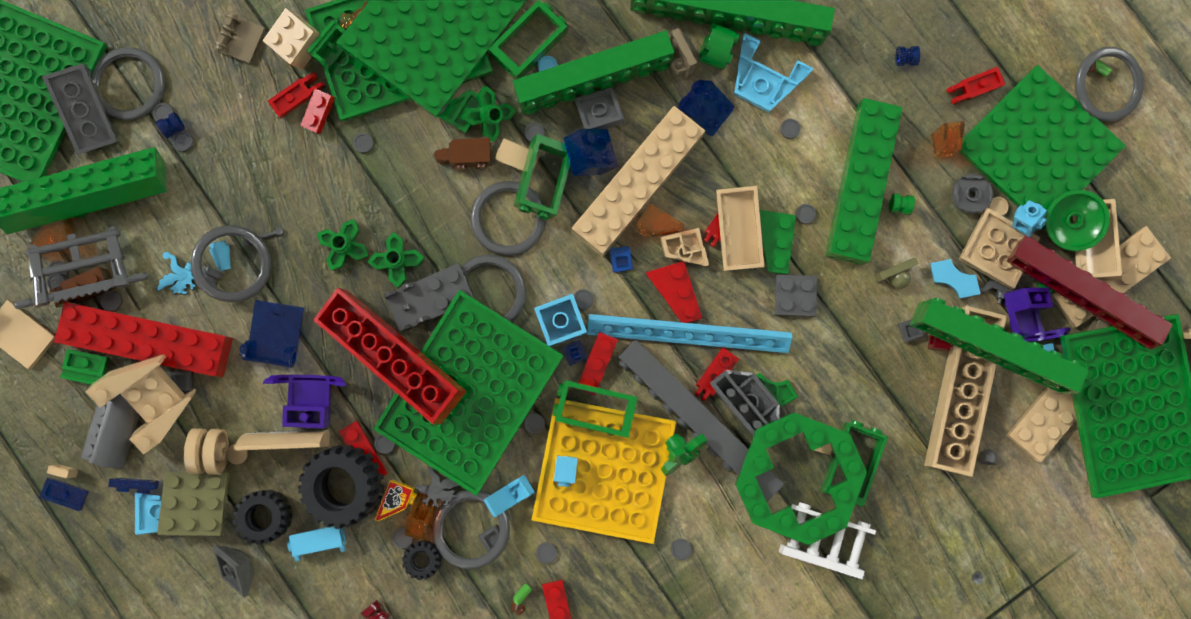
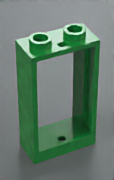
(505, 62)
(551, 146)
(628, 416)
(872, 463)

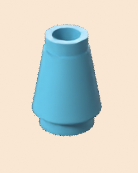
(221, 254)

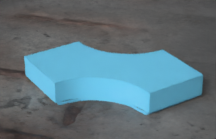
(961, 283)

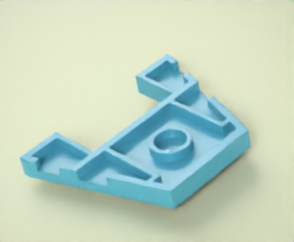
(761, 84)

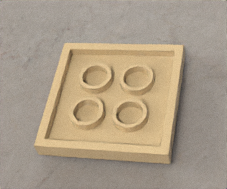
(991, 247)

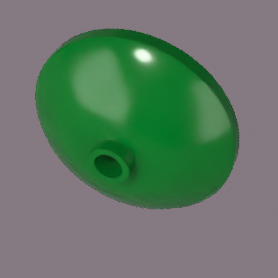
(1090, 223)

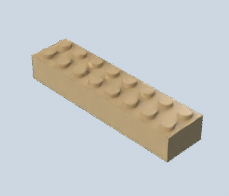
(638, 181)
(962, 406)

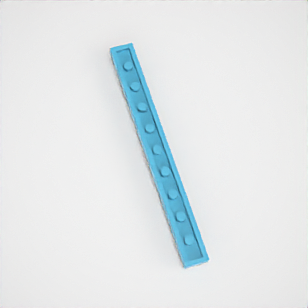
(690, 333)

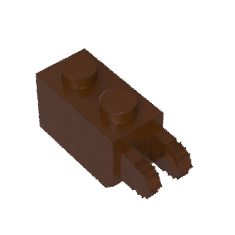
(466, 153)
(92, 276)

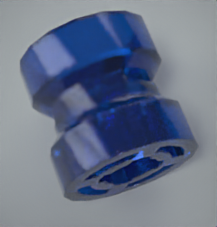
(907, 55)
(170, 125)

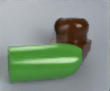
(1100, 67)
(518, 598)

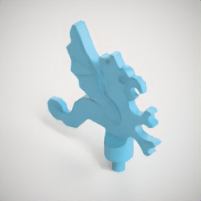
(183, 276)

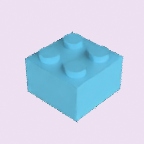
(560, 320)

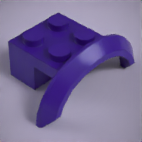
(1024, 313)
(307, 399)

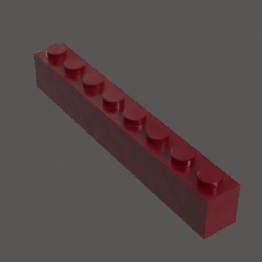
(1089, 293)

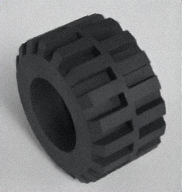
(246, 521)

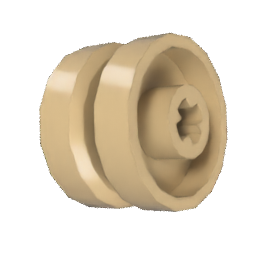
(206, 451)

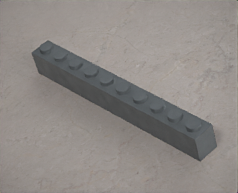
(692, 413)

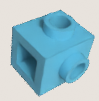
(1029, 218)

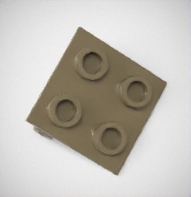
(238, 38)

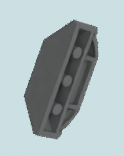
(746, 399)

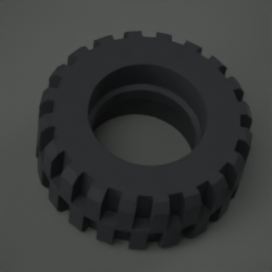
(317, 495)

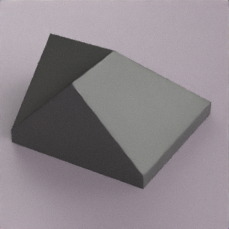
(234, 568)

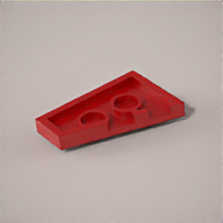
(677, 291)

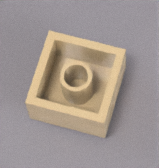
(291, 38)

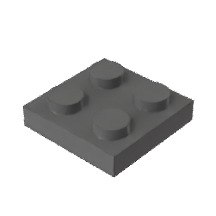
(599, 110)
(795, 295)

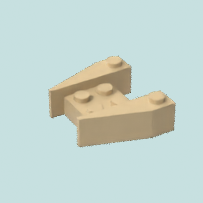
(149, 393)

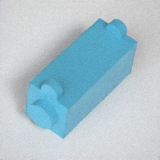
(316, 541)

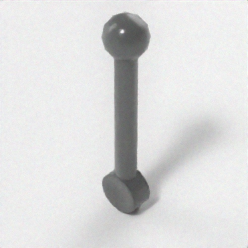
(279, 231)

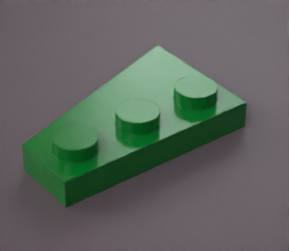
(777, 239)

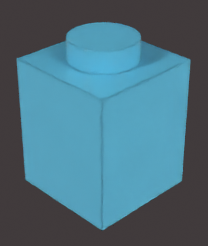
(565, 470)

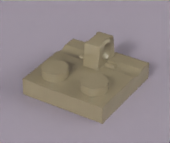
(685, 61)

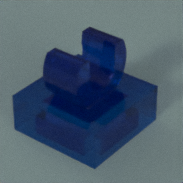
(574, 352)

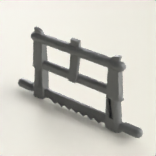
(38, 273)

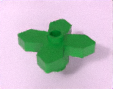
(487, 105)
(395, 249)
(338, 254)
(681, 452)

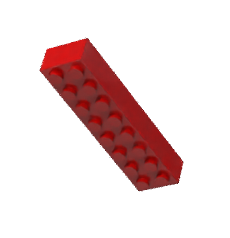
(143, 339)
(389, 356)

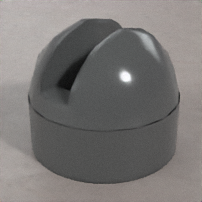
(988, 457)

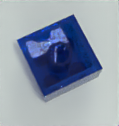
(590, 152)

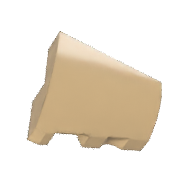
(685, 247)

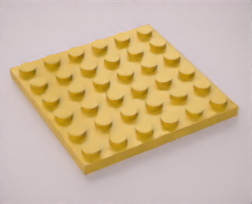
(616, 476)

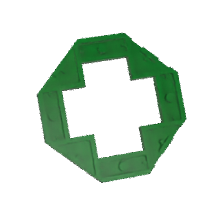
(784, 520)

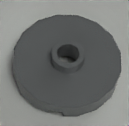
(979, 187)

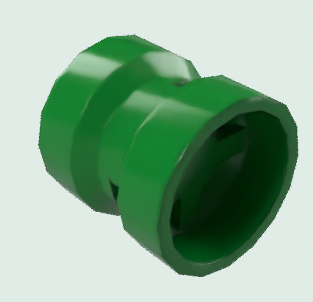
(901, 204)

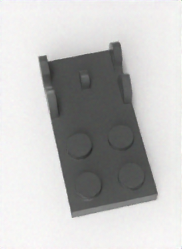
(80, 108)
(426, 298)

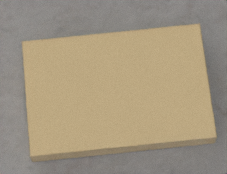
(23, 335)

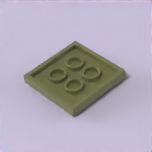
(193, 504)

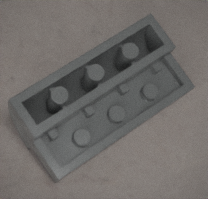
(111, 433)

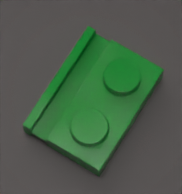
(84, 366)

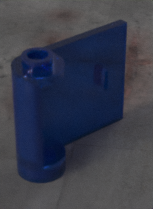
(273, 337)

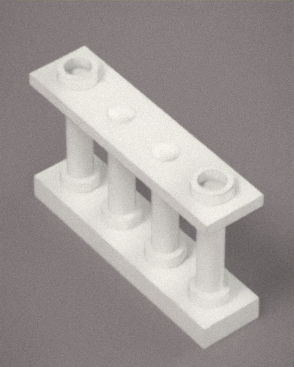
(831, 561)

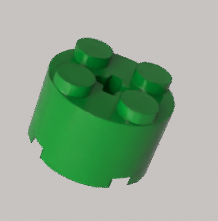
(717, 47)

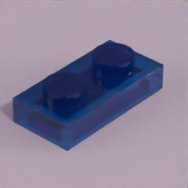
(126, 484)
(64, 494)

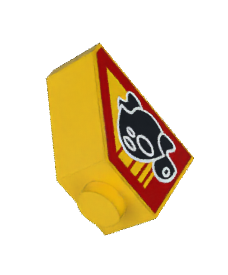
(396, 498)

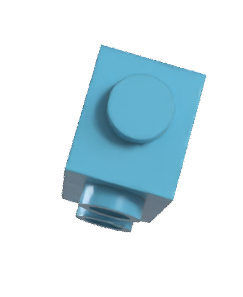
(509, 496)

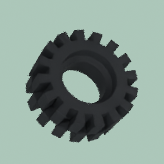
(410, 566)

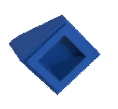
(621, 259)

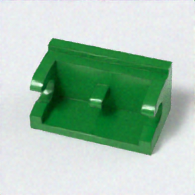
(324, 47)

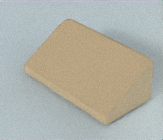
(514, 154)

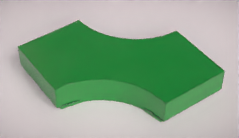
(781, 391)

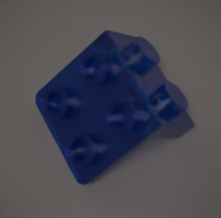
(706, 106)

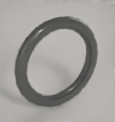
(158, 75)
(1138, 84)
(488, 243)
(514, 273)
(209, 289)
(452, 558)

